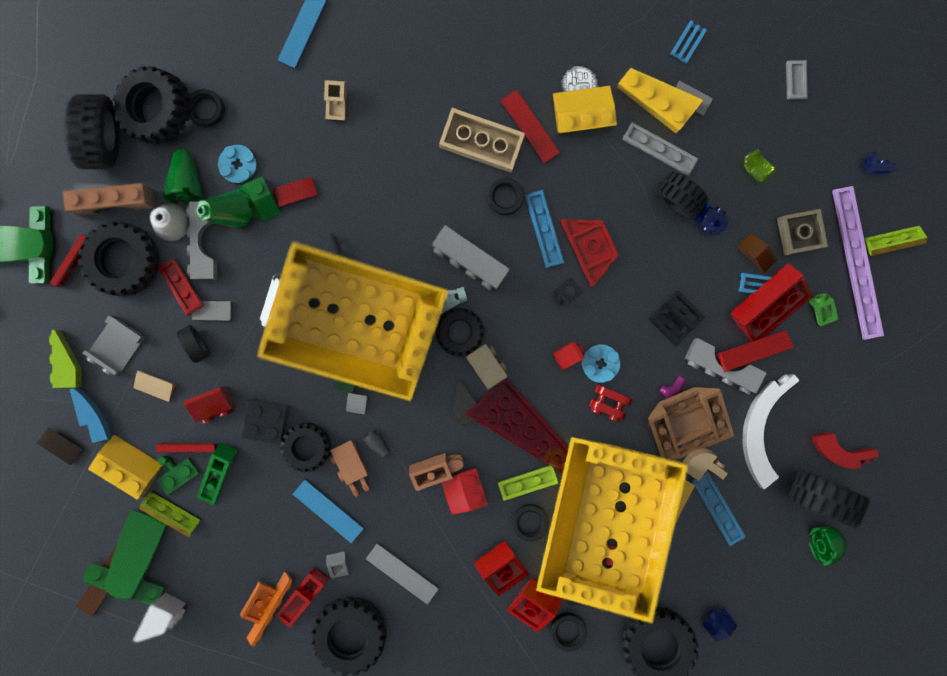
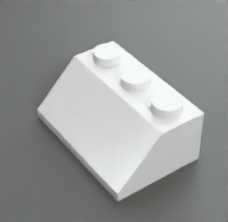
(161, 617)

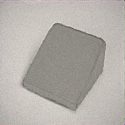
(356, 403)
(337, 565)

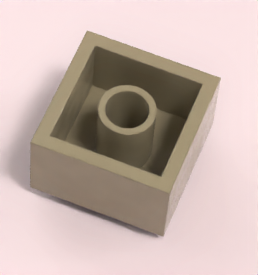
(802, 232)
(486, 366)

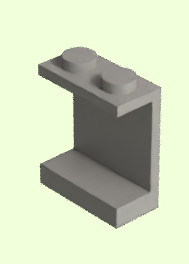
(114, 346)

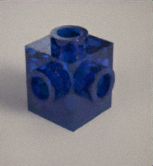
(712, 219)
(719, 624)

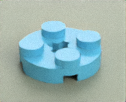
(227, 169)
(607, 372)

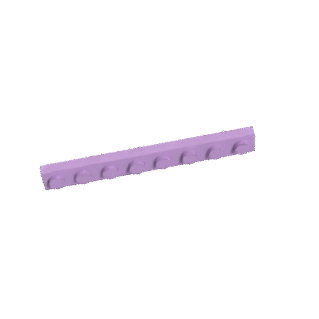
(858, 262)

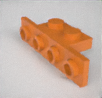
(262, 606)

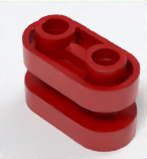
(614, 413)

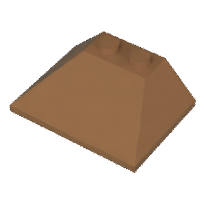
(690, 422)

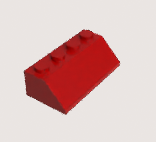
(772, 303)

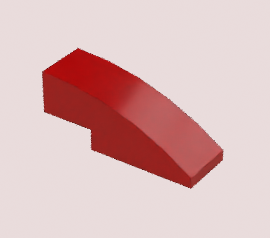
(302, 597)

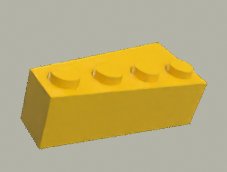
(660, 99)

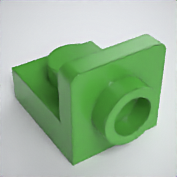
(824, 309)

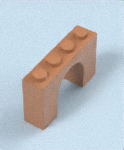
(87, 201)

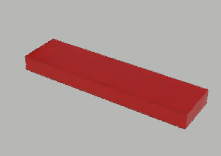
(530, 126)
(755, 351)

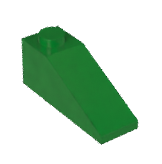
(216, 473)

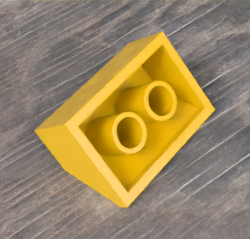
(584, 109)
(126, 467)

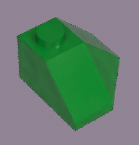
(262, 199)

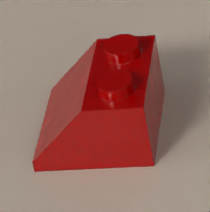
(209, 404)
(464, 491)
(501, 568)
(534, 607)

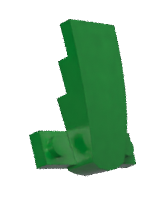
(30, 245)
(131, 561)

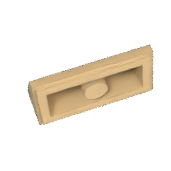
(154, 385)

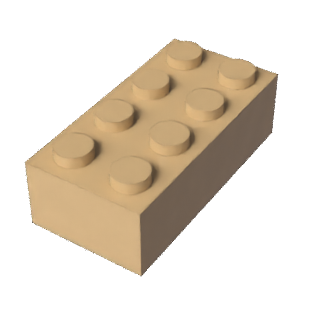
(481, 140)

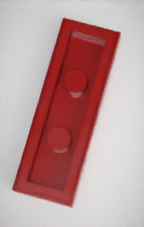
(69, 263)
(181, 286)
(186, 447)

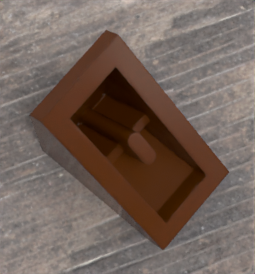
(757, 252)

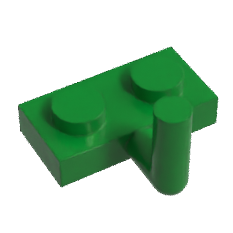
(176, 475)

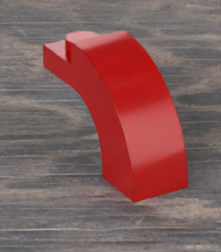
(830, 449)

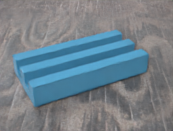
(697, 28)
(743, 282)

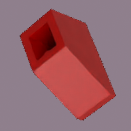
(569, 355)

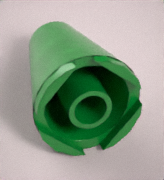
(182, 179)
(226, 209)

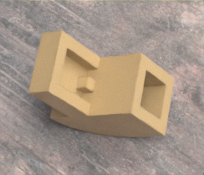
(335, 97)
(700, 461)

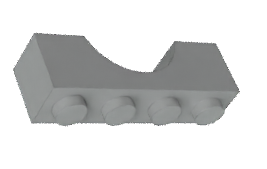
(201, 265)
(703, 355)

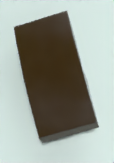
(59, 445)

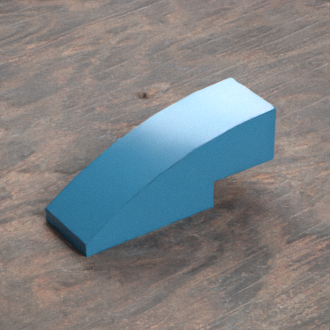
(90, 415)

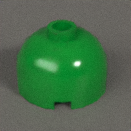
(827, 544)

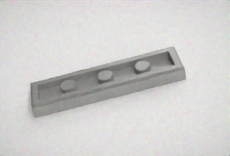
(660, 149)
(402, 573)

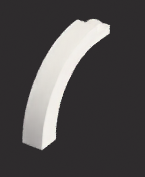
(754, 429)

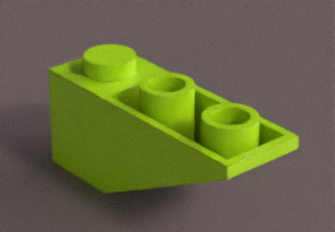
(65, 367)

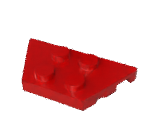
(591, 246)

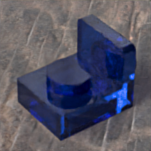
(878, 167)

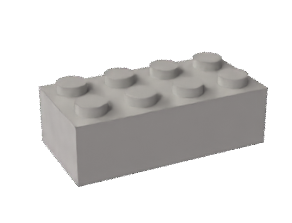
(469, 257)

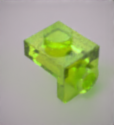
(758, 166)

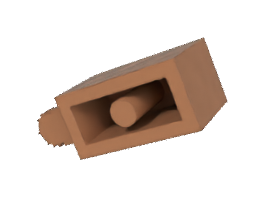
(350, 466)
(434, 470)

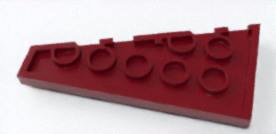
(516, 420)

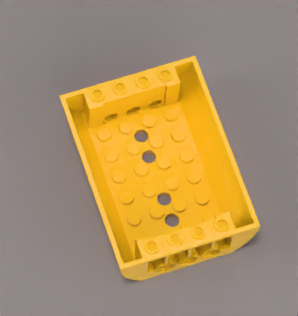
(342, 342)
(588, 518)

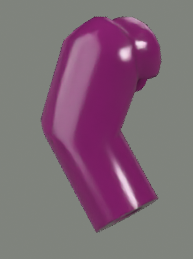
(674, 389)

